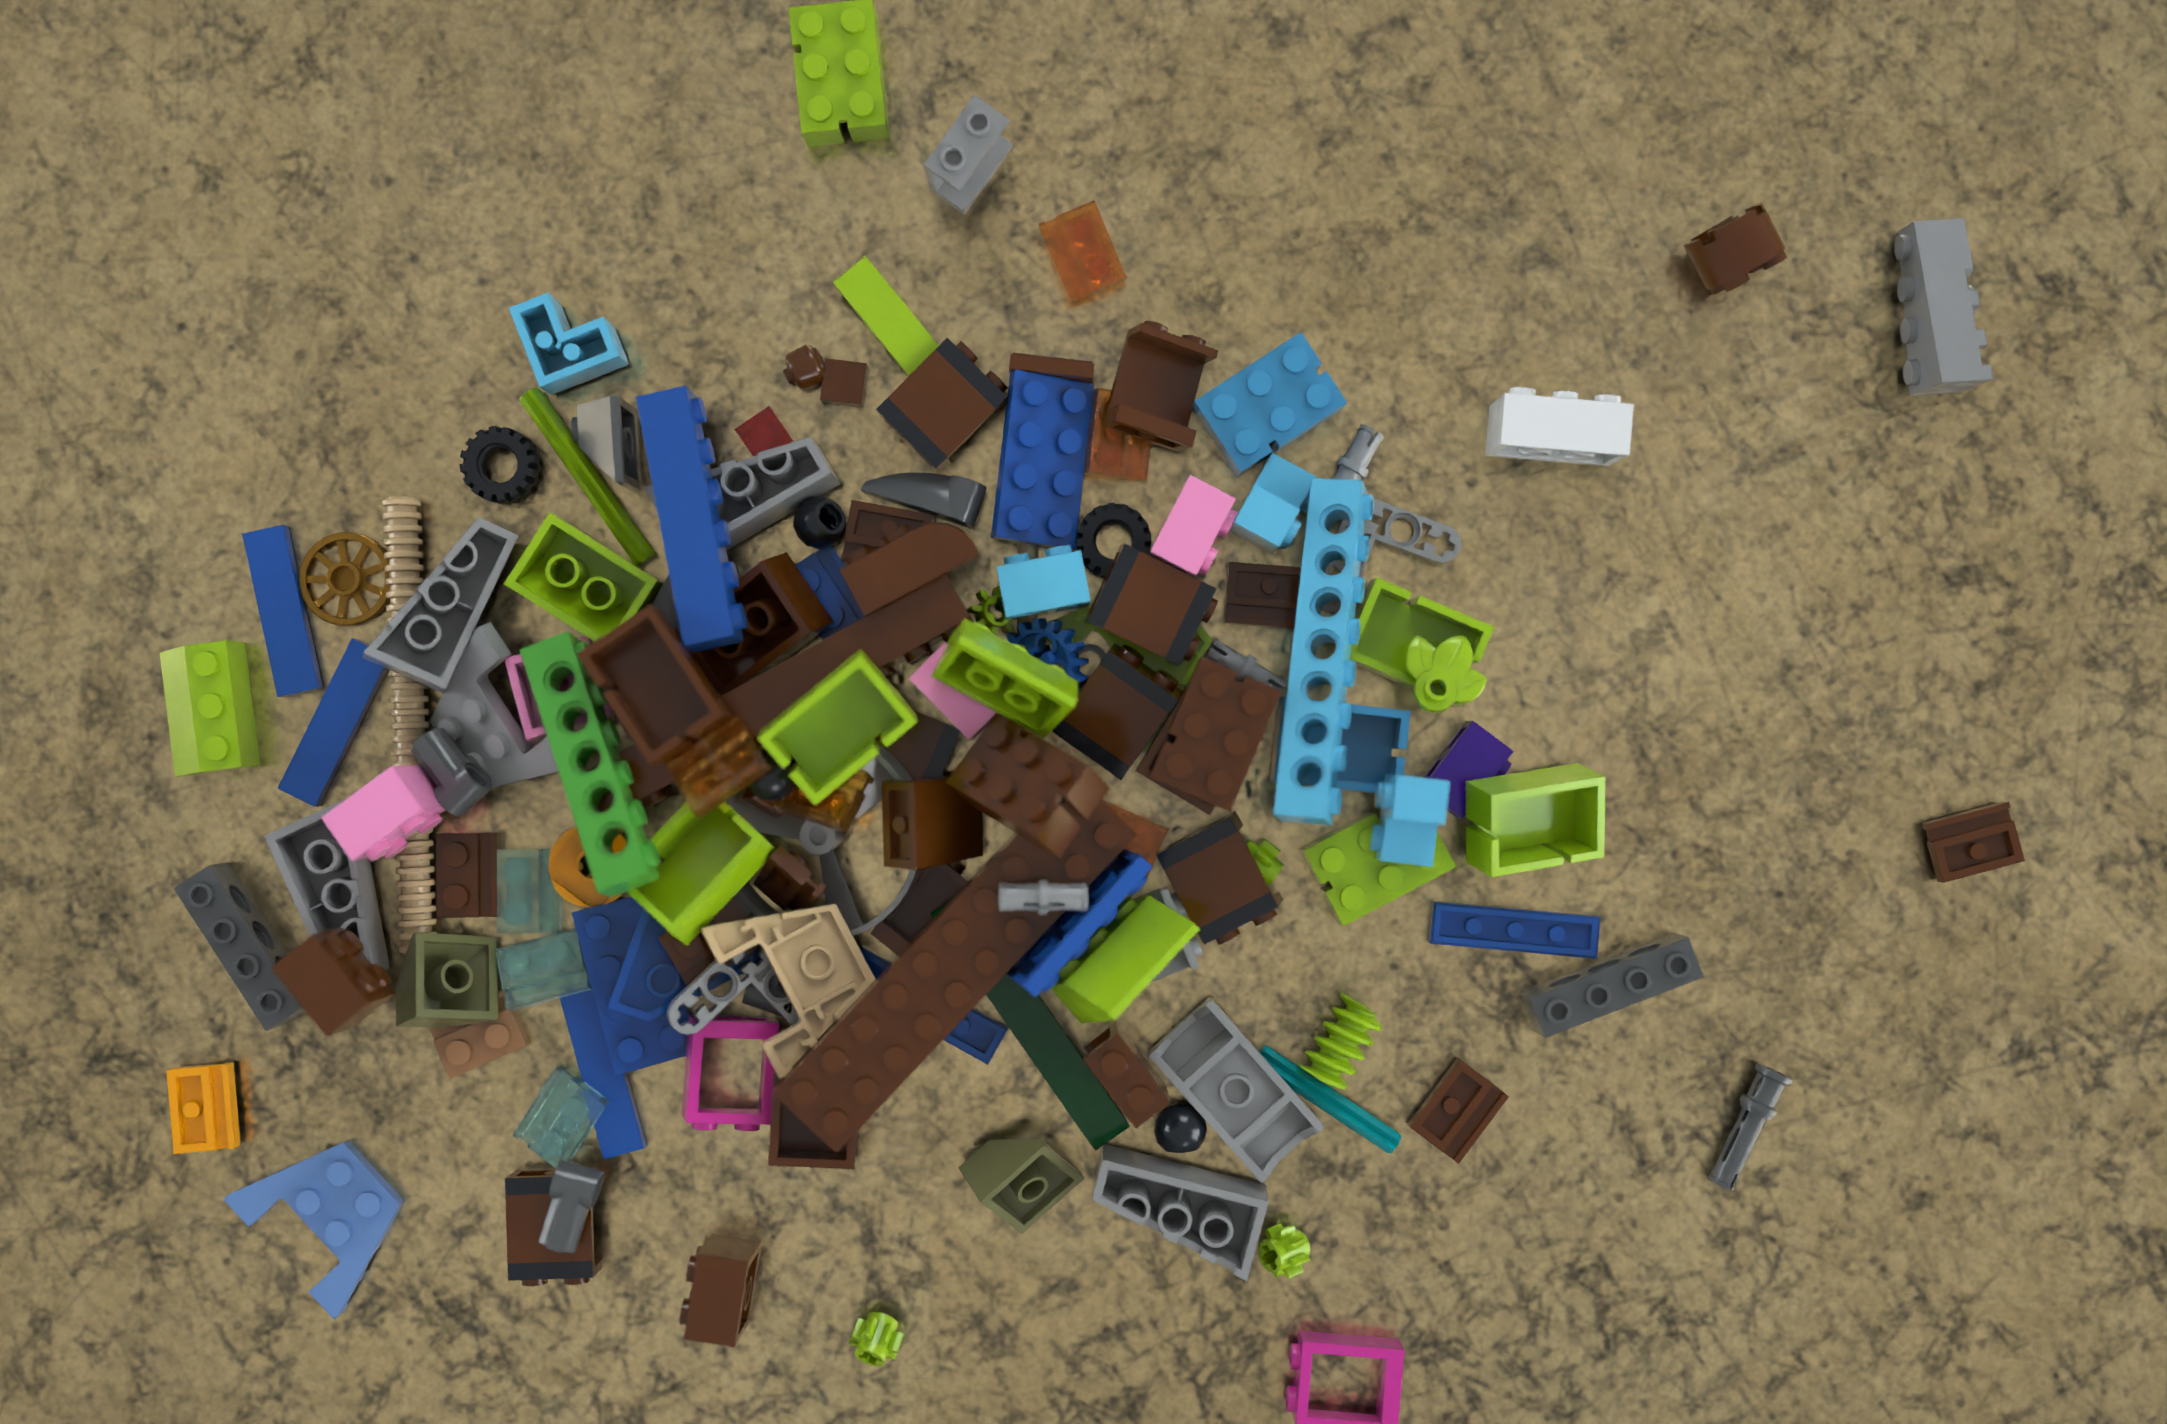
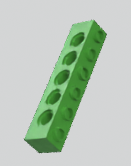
(546, 668)

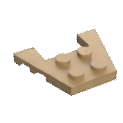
(814, 964)

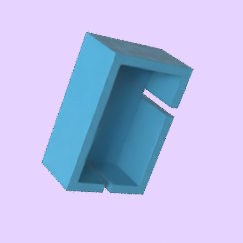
(1268, 402)
(1368, 745)

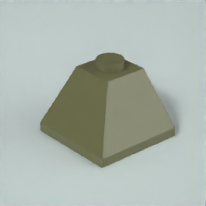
(447, 981)
(1019, 1179)

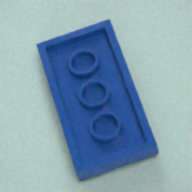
(1042, 460)
(1069, 934)
(604, 940)

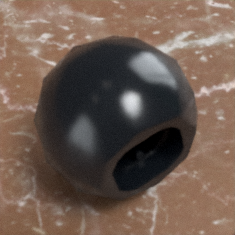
(819, 522)
(775, 783)
(1180, 1128)

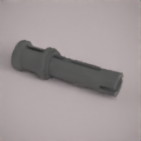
(1756, 1109)

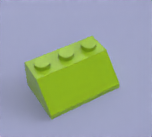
(581, 579)
(1006, 678)
(209, 707)
(1122, 959)

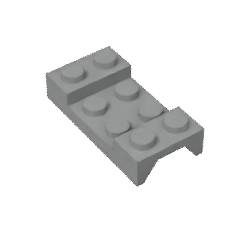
(1234, 1088)

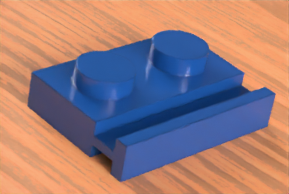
(825, 579)

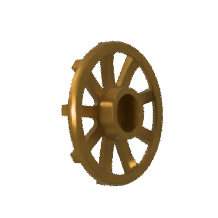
(345, 579)

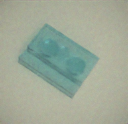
(526, 892)
(542, 970)
(561, 1117)

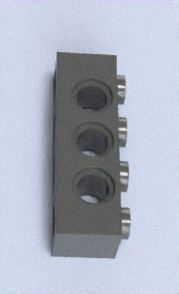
(240, 941)
(1611, 984)

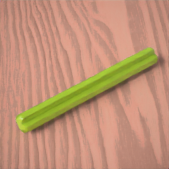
(587, 476)

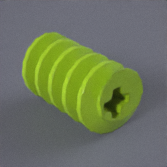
(1342, 1043)

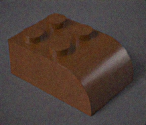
(905, 562)
(780, 620)

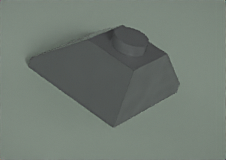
(609, 437)

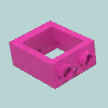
(736, 1028)
(1389, 1383)

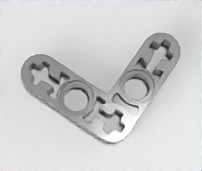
(1427, 550)
(756, 974)

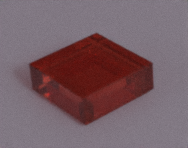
(763, 432)

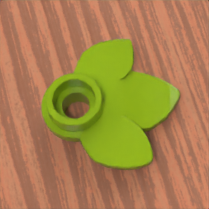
(1445, 666)

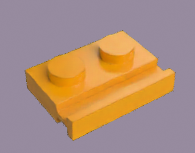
(203, 1108)

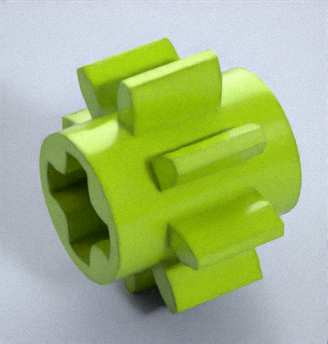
(988, 619)
(1265, 857)
(1284, 1251)
(876, 1339)

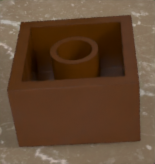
(334, 980)
(721, 1290)

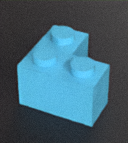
(561, 354)
(1273, 504)
(1044, 583)
(1408, 818)

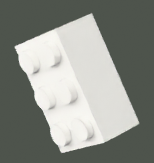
(1559, 427)

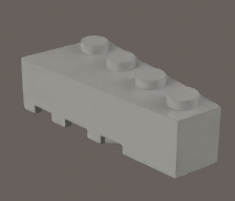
(1939, 309)
(769, 486)
(439, 618)
(327, 884)
(1185, 1204)

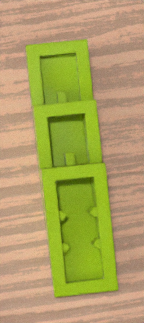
(886, 315)

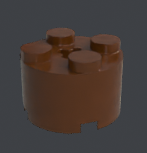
(1734, 248)

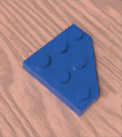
(648, 976)

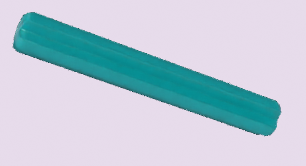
(1333, 1102)

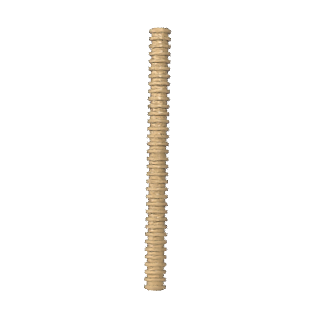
(408, 714)

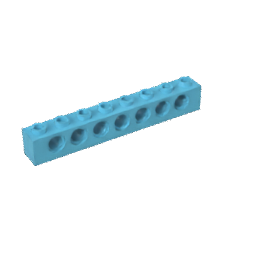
(1328, 503)

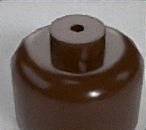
(805, 367)

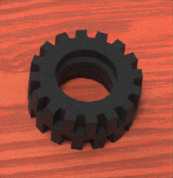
(477, 454)
(1106, 515)

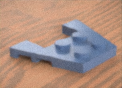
(340, 1202)

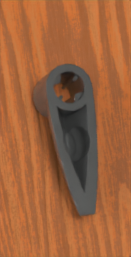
(945, 496)

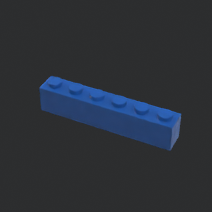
(690, 519)

